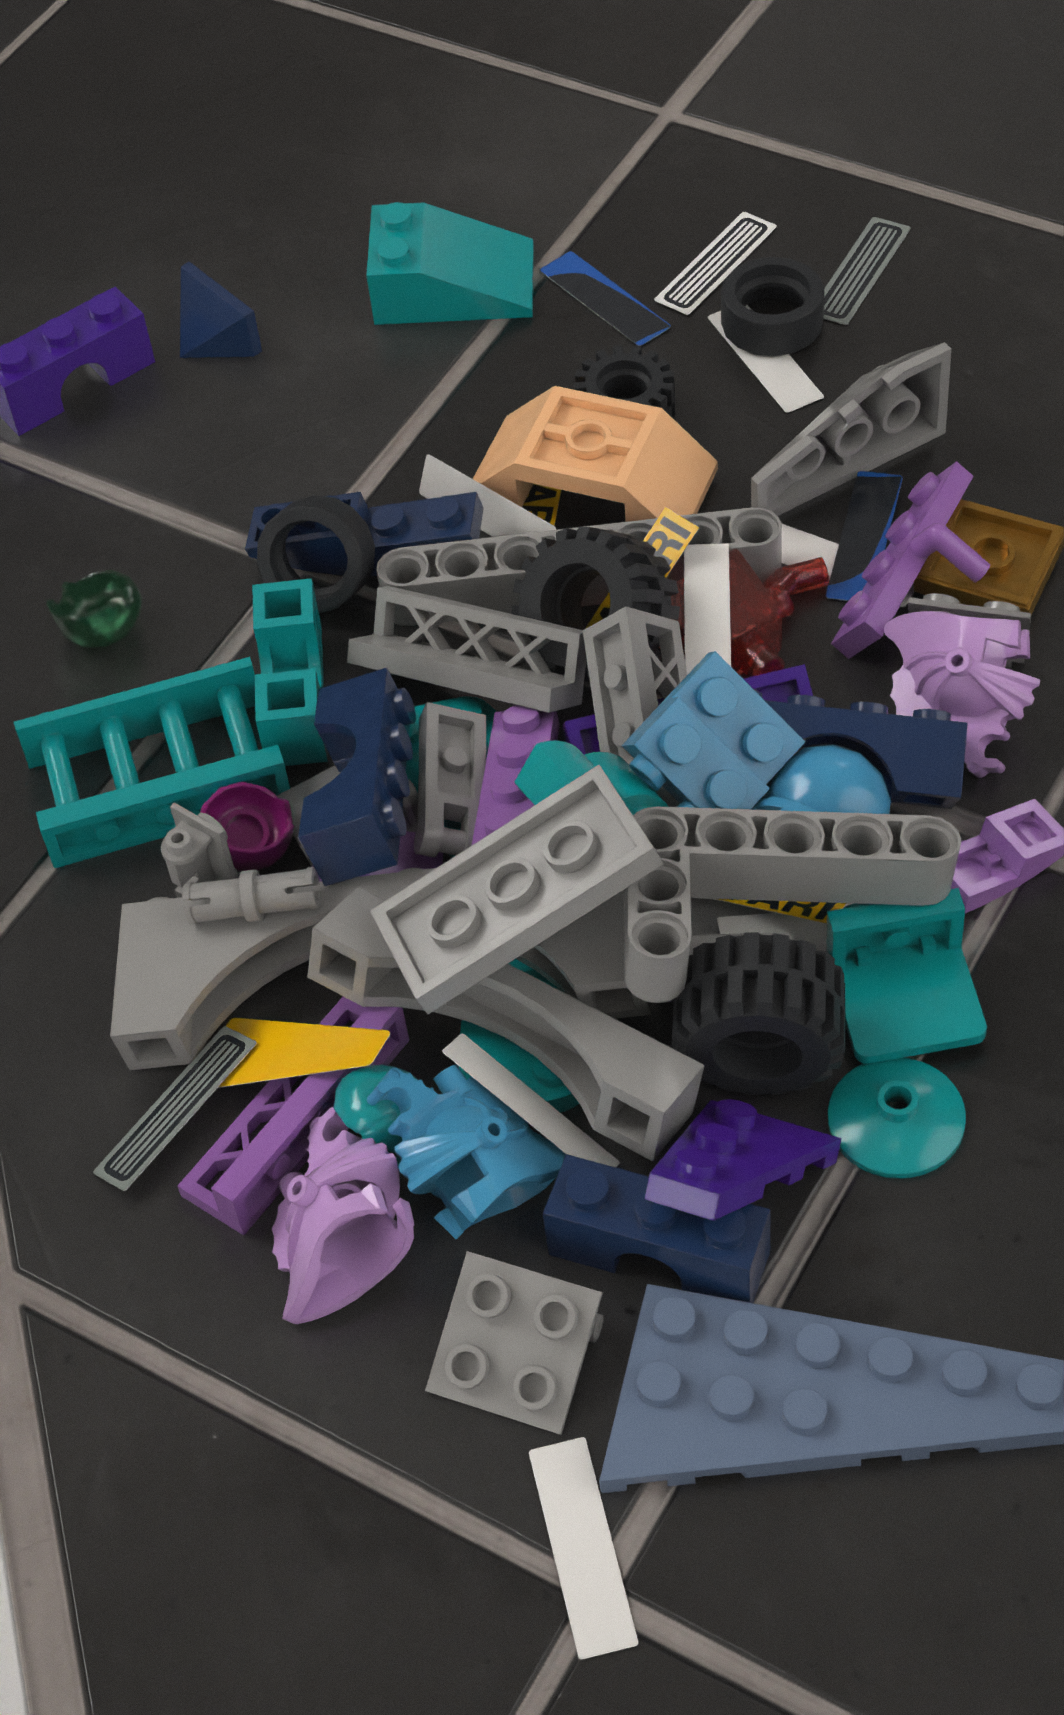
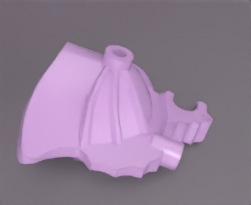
(960, 669)
(339, 1221)

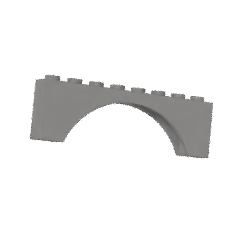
(186, 979)

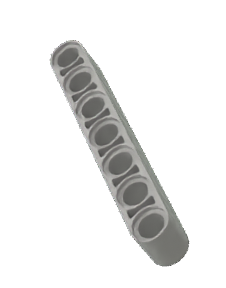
(486, 568)

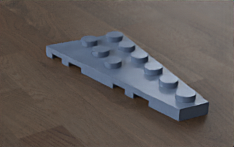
(795, 1391)

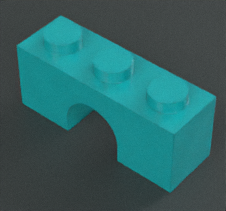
(291, 669)

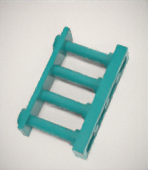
(142, 810)

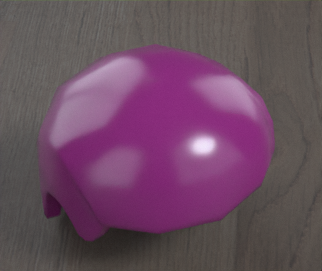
(255, 822)

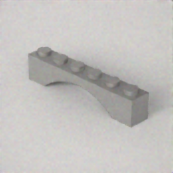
(620, 1077)

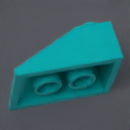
(445, 267)

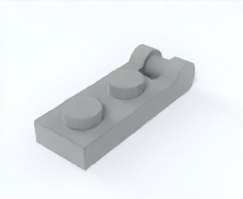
(449, 778)

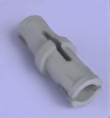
(252, 895)

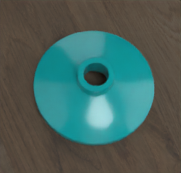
(897, 1140)

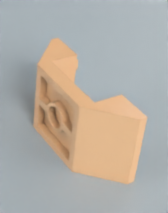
(600, 451)

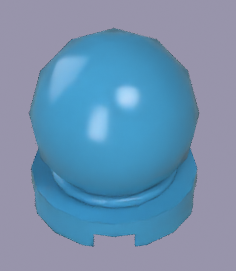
(827, 781)

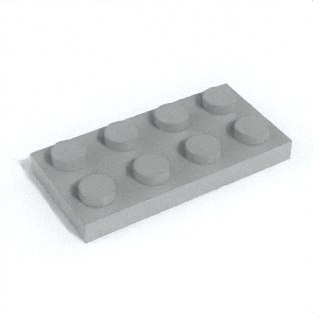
(514, 888)

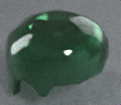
(97, 609)

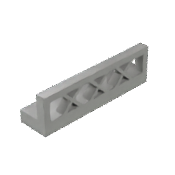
(468, 672)
(628, 673)

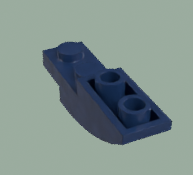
(392, 526)

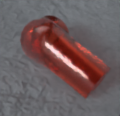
(794, 580)

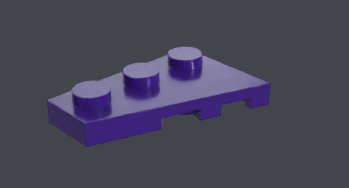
(732, 1156)

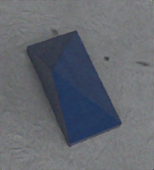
(214, 319)

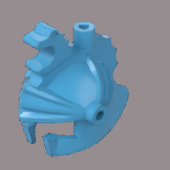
(465, 1147)

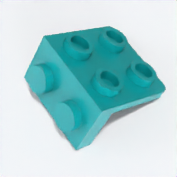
(905, 978)

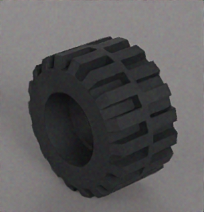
(571, 562)
(761, 1014)

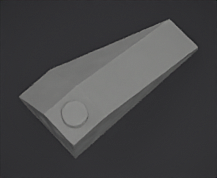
(865, 427)

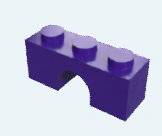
(101, 332)

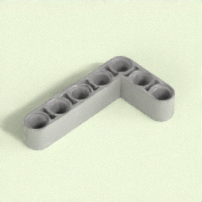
(771, 859)

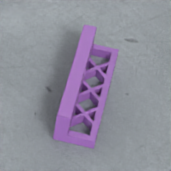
(281, 1146)

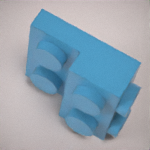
(712, 740)

